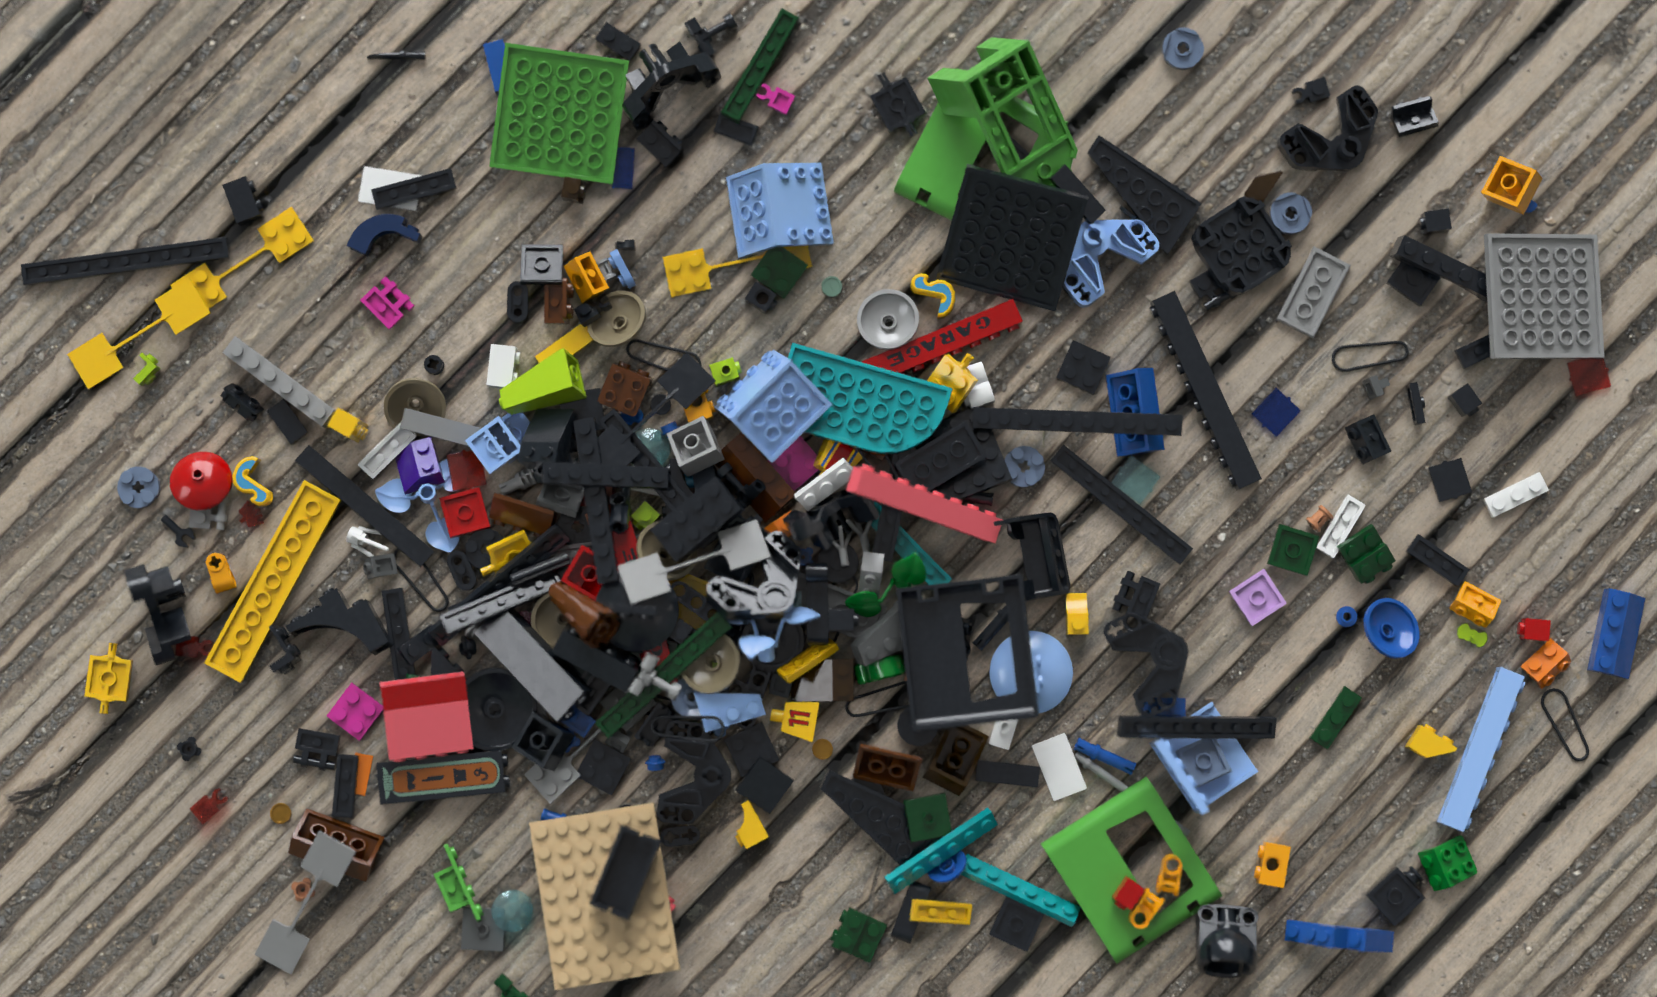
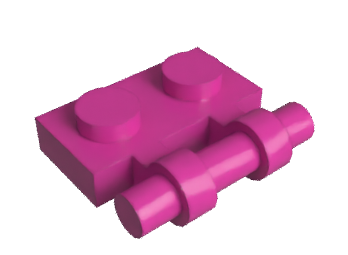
(382, 308)

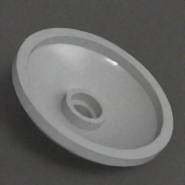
(885, 307)

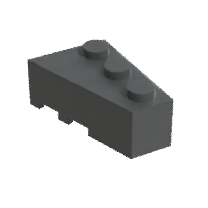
(880, 639)

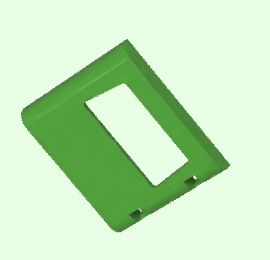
(947, 148)
(1096, 869)

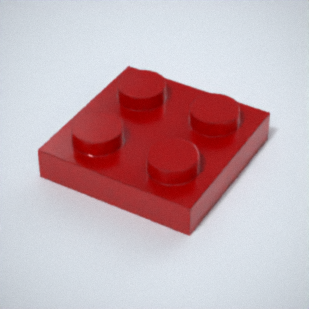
(464, 512)

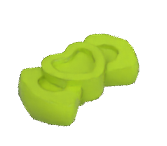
(1477, 638)

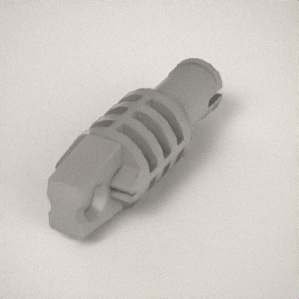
(522, 480)

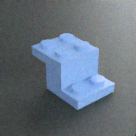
(499, 441)

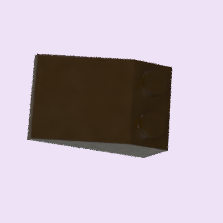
(825, 682)
(955, 758)

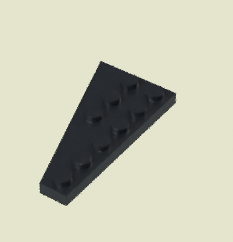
(1149, 196)
(875, 814)

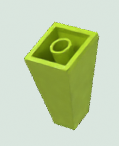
(545, 385)

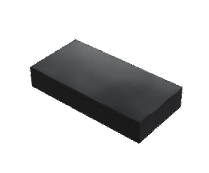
(742, 132)
(287, 421)

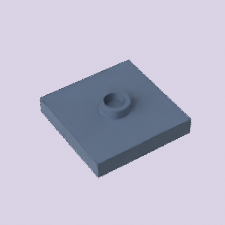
(1204, 761)

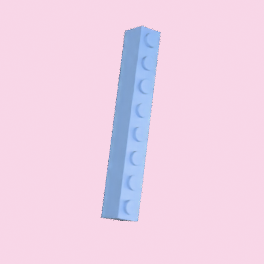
(1480, 749)

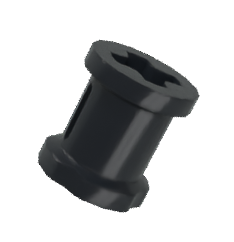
(428, 362)

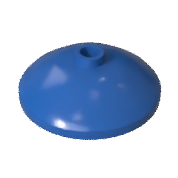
(1391, 628)

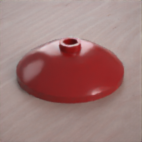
(206, 490)

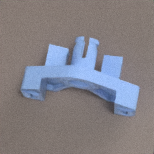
(1093, 242)

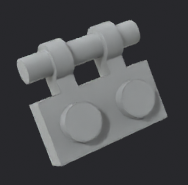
(204, 518)

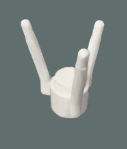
(357, 537)

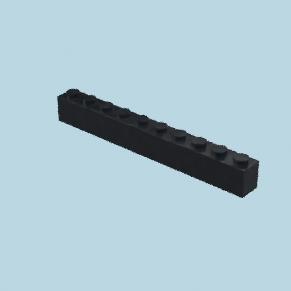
(1205, 390)

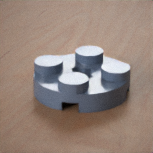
(1172, 54)
(1294, 202)
(1033, 459)
(129, 479)

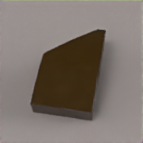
(1262, 185)

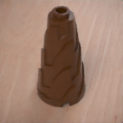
(586, 616)

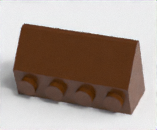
(751, 465)
(363, 841)

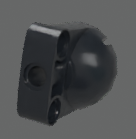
(1226, 941)

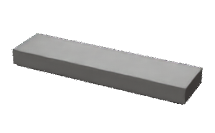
(437, 426)

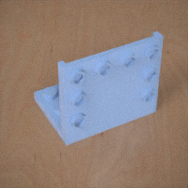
(779, 207)
(773, 404)
(1201, 797)

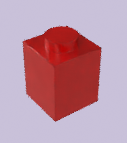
(1534, 629)
(1128, 894)

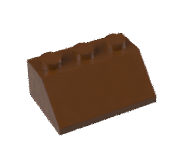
(521, 515)
(886, 767)

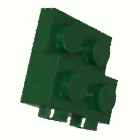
(1366, 554)
(858, 934)

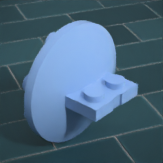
(1051, 670)

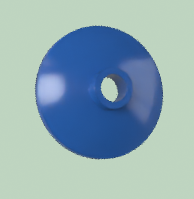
(949, 869)

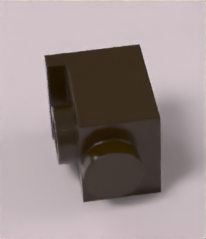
(573, 190)

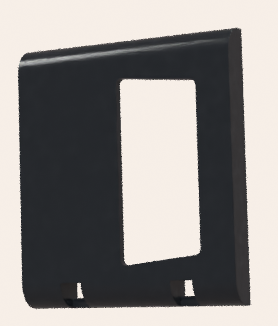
(938, 659)

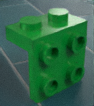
(1448, 863)

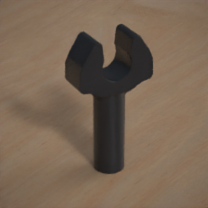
(178, 531)

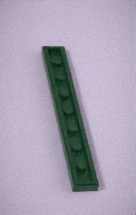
(668, 671)

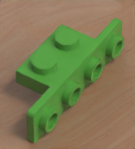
(454, 887)

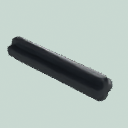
(539, 569)

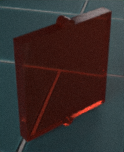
(1588, 375)
(465, 470)

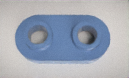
(617, 262)

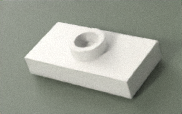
(1003, 734)

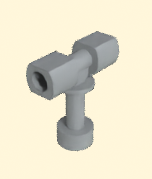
(648, 675)

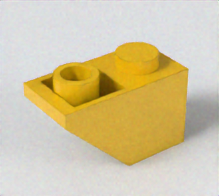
(1428, 744)

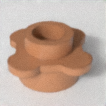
(297, 886)

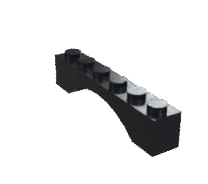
(1430, 260)

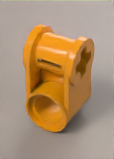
(221, 577)
(1169, 876)
(1145, 907)

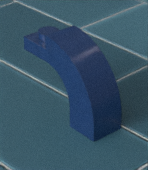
(377, 226)

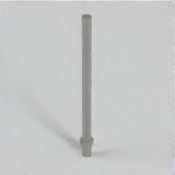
(1088, 763)

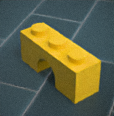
(348, 425)

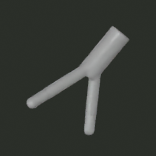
(862, 534)
(842, 547)

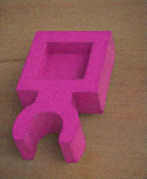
(778, 100)

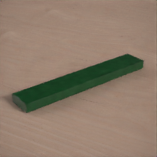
(760, 65)

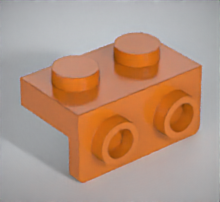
(1547, 663)

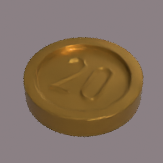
(822, 749)
(280, 813)

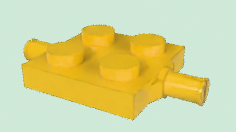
(956, 376)
(504, 551)
(108, 678)

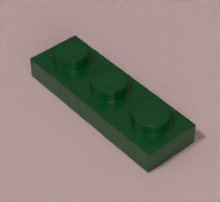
(1335, 717)

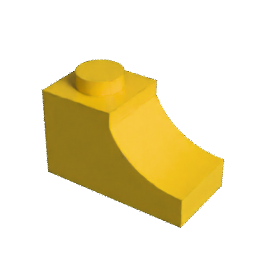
(1076, 614)
(752, 829)

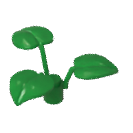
(905, 573)

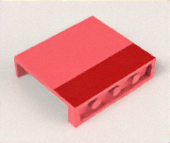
(426, 716)

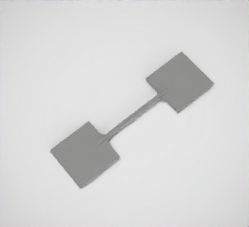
(648, 578)
(554, 783)
(326, 861)

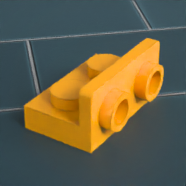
(1475, 605)

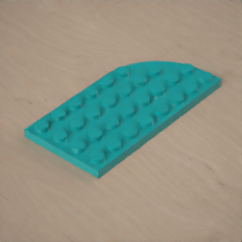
(871, 404)

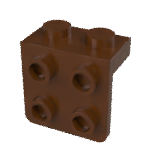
(557, 303)
(624, 388)

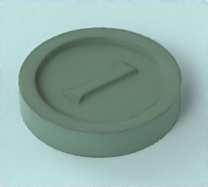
(831, 286)

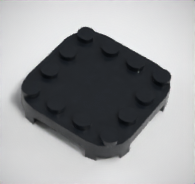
(1241, 246)

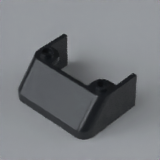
(1041, 554)

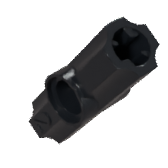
(620, 509)

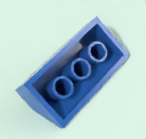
(1134, 393)
(1616, 633)

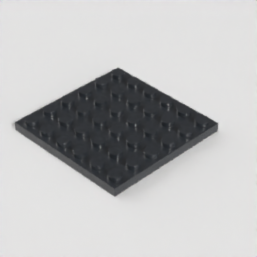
(1012, 237)

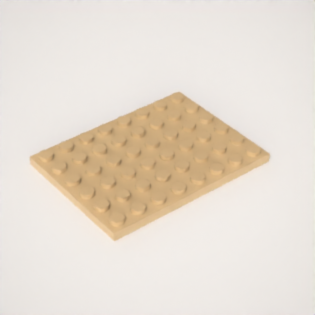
(585, 940)

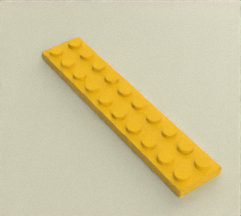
(272, 581)

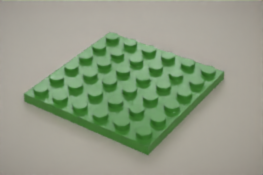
(558, 113)

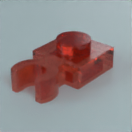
(192, 647)
(207, 807)

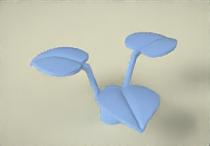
(394, 499)
(763, 645)

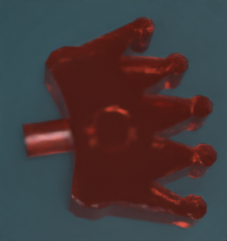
(249, 515)

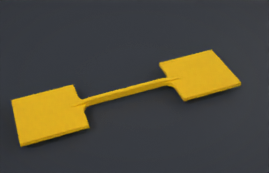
(282, 236)
(690, 273)
(98, 359)

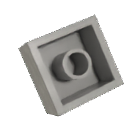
(695, 446)

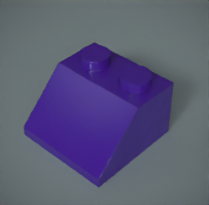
(419, 465)

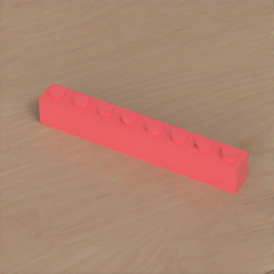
(923, 504)

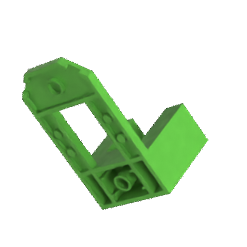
(1002, 74)

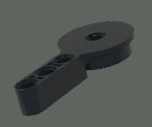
(789, 646)

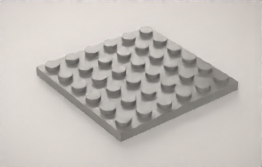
(1543, 296)

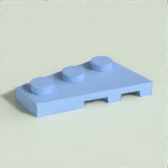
(728, 707)

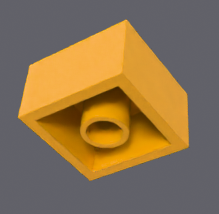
(1511, 185)

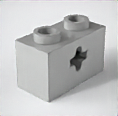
(871, 572)

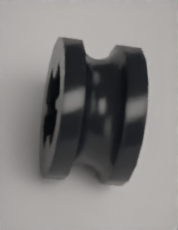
(1413, 876)

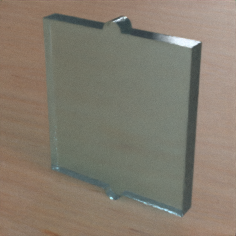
(1135, 479)

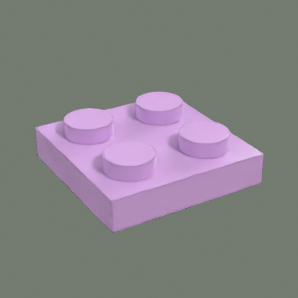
(1257, 597)

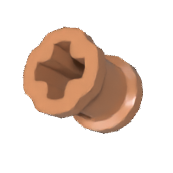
(1319, 518)

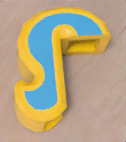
(936, 289)
(247, 485)

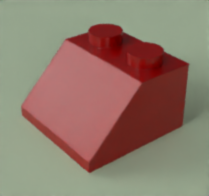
(582, 573)

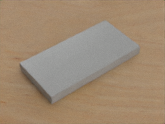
(1313, 292)

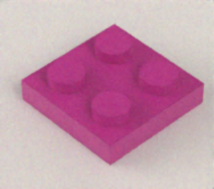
(796, 463)
(355, 711)

